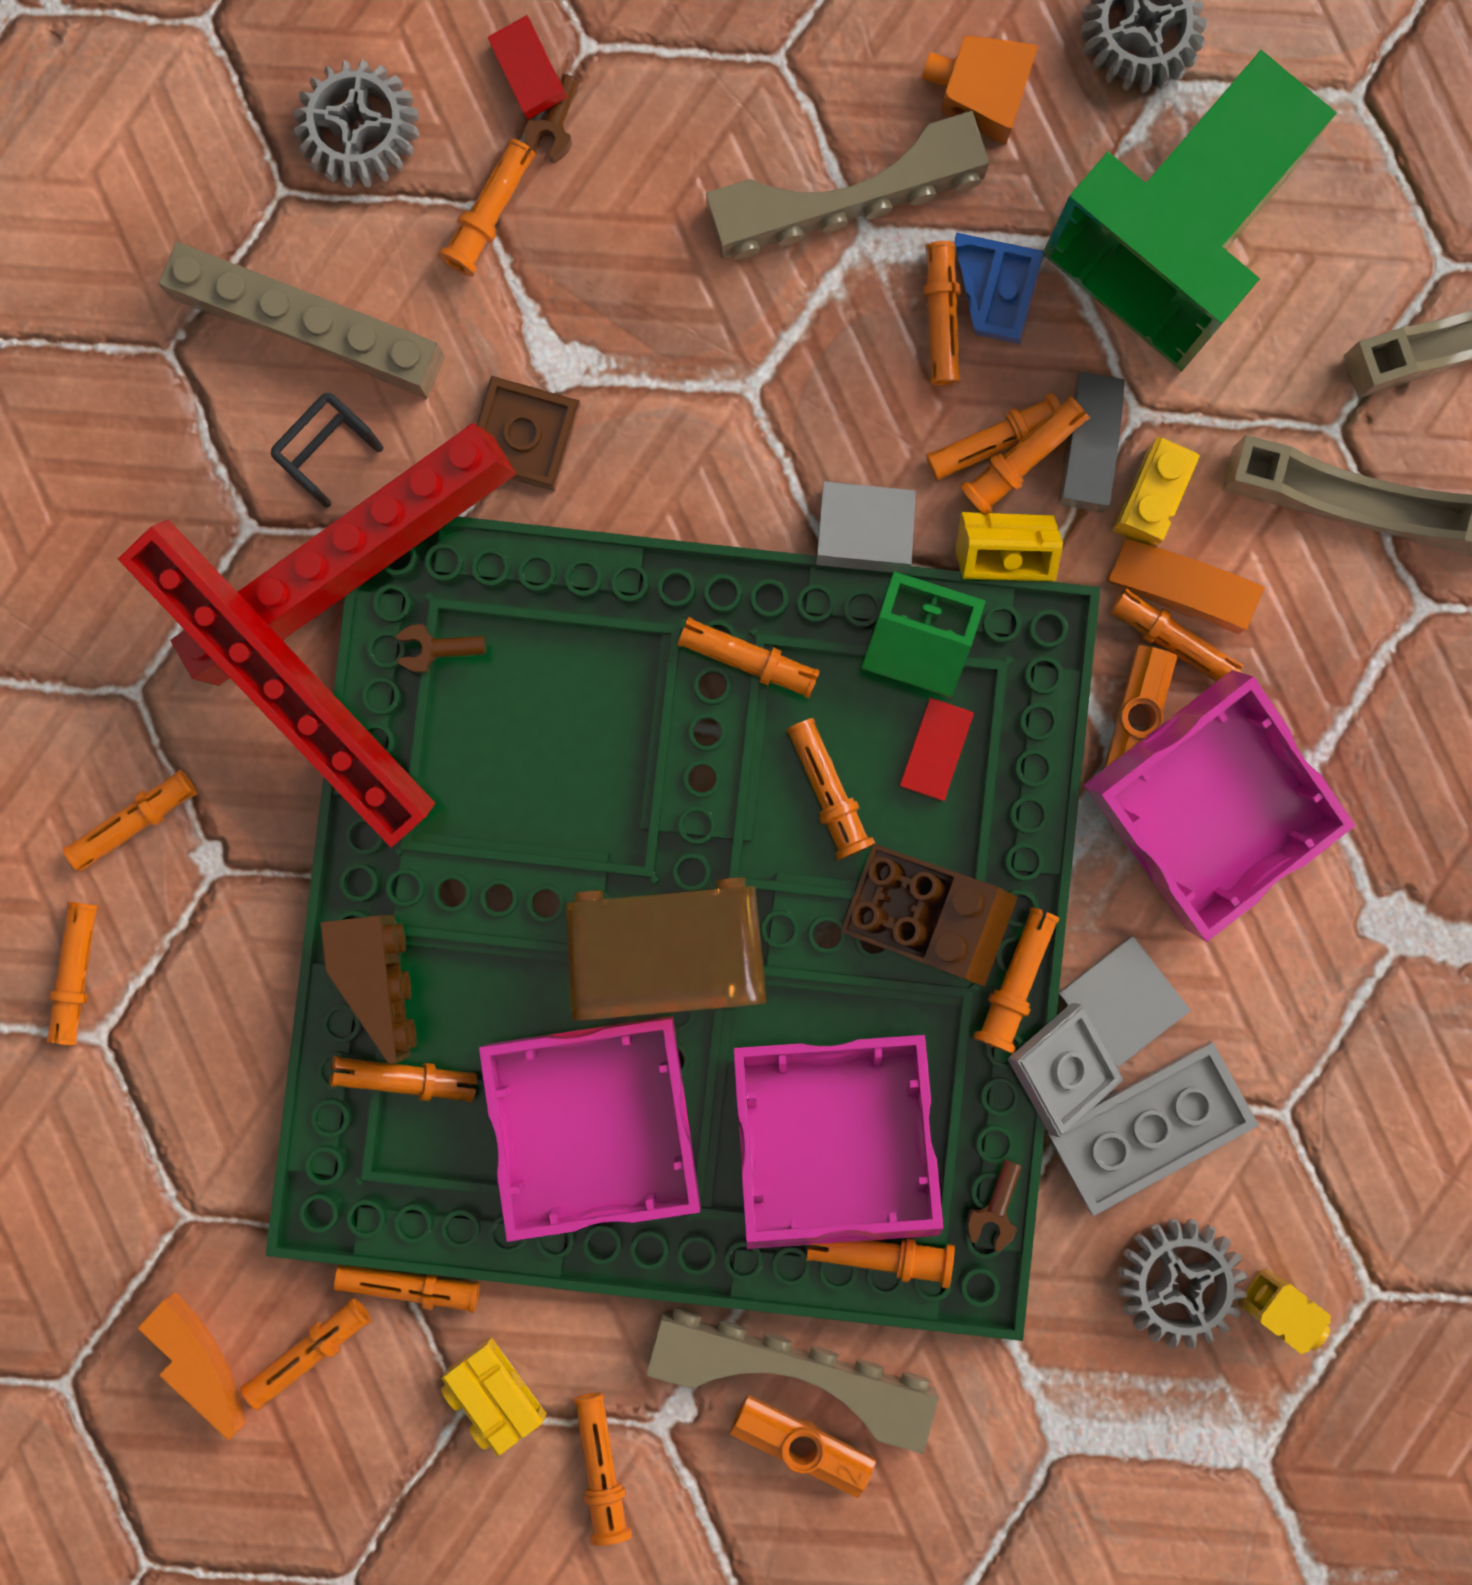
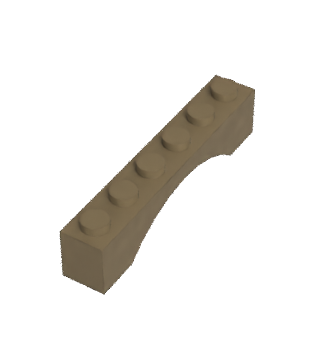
(758, 215)
(277, 307)
(1409, 353)
(1305, 484)
(696, 1352)

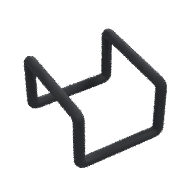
(345, 415)

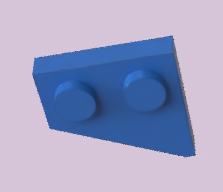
(998, 285)

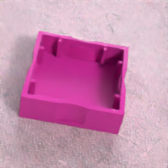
(1219, 804)
(590, 1128)
(837, 1142)

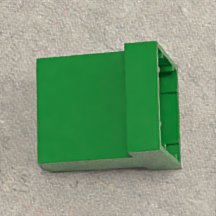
(1162, 244)

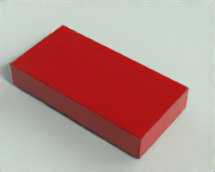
(527, 67)
(936, 749)

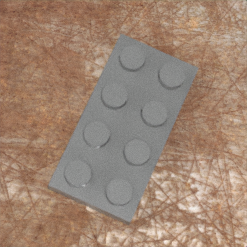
(1153, 1128)

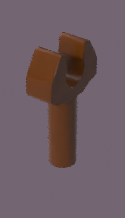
(553, 123)
(436, 648)
(997, 1208)

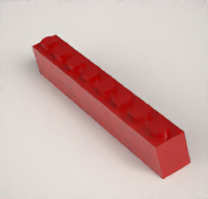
(366, 539)
(277, 681)

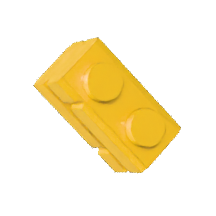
(1156, 492)
(1008, 547)
(1286, 1312)
(492, 1398)

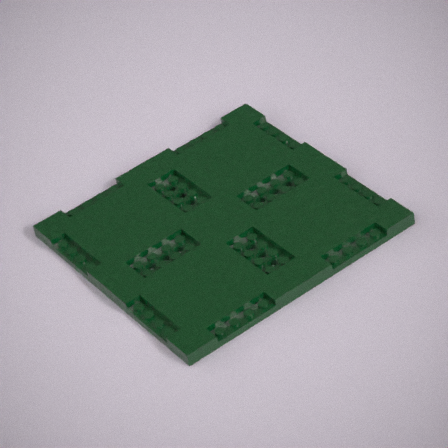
(571, 775)

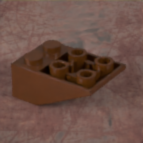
(929, 914)
(367, 971)

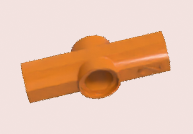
(1147, 688)
(830, 1459)

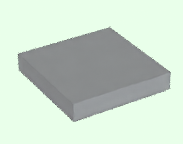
(866, 527)
(1126, 999)
(1065, 1069)

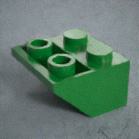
(923, 634)

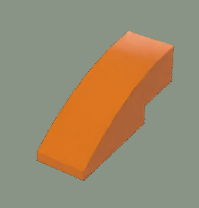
(1186, 585)
(197, 1364)

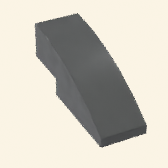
(1093, 446)

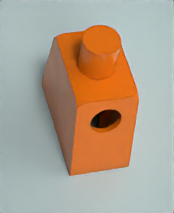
(984, 79)

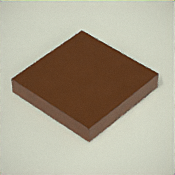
(530, 429)

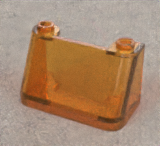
(664, 952)

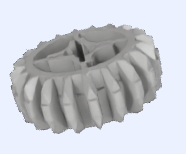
(1150, 63)
(321, 114)
(1201, 1275)

